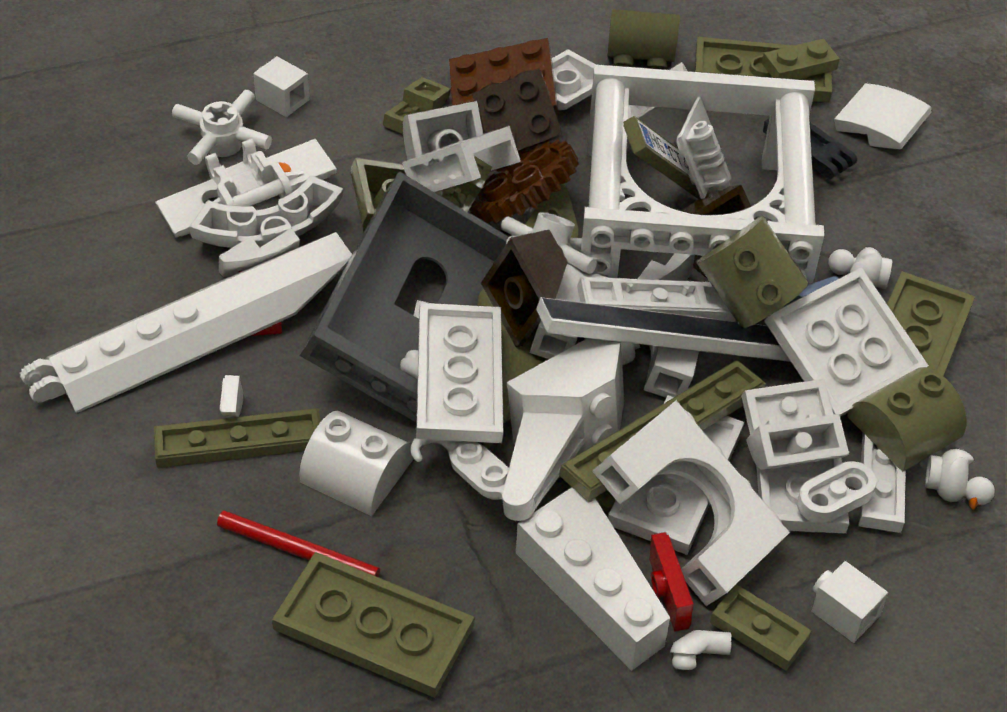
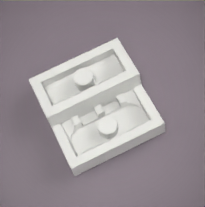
(884, 115)

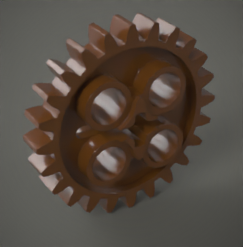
(525, 183)

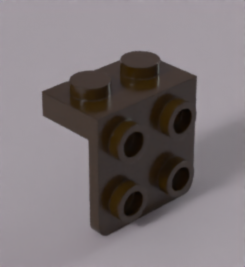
(523, 106)

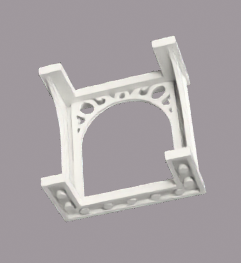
(787, 149)

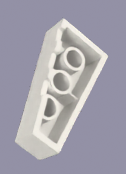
(594, 575)

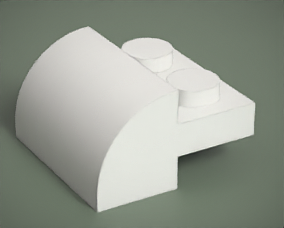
(792, 425)

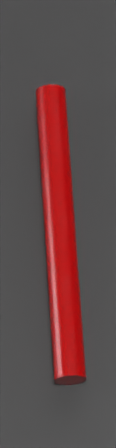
(286, 541)

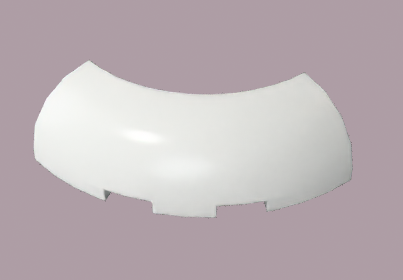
(300, 211)

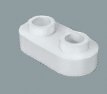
(832, 492)

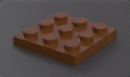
(500, 64)

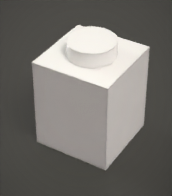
(281, 86)
(848, 600)

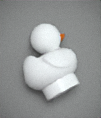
(875, 266)
(950, 479)

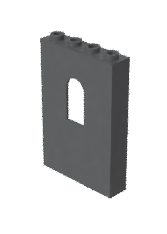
(361, 328)

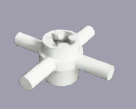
(221, 127)
(561, 231)

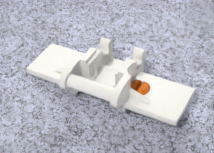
(247, 181)

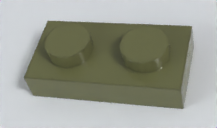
(801, 60)
(761, 626)

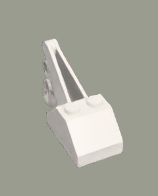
(554, 417)

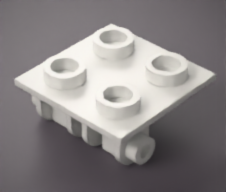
(702, 151)

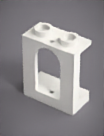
(456, 162)

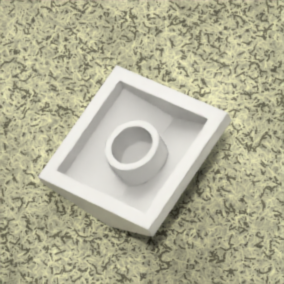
(572, 78)

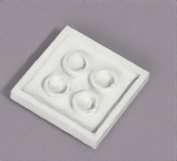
(846, 339)

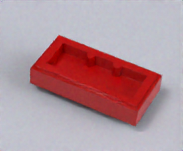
(669, 581)

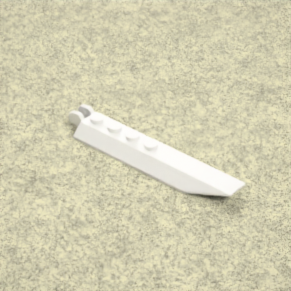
(187, 327)

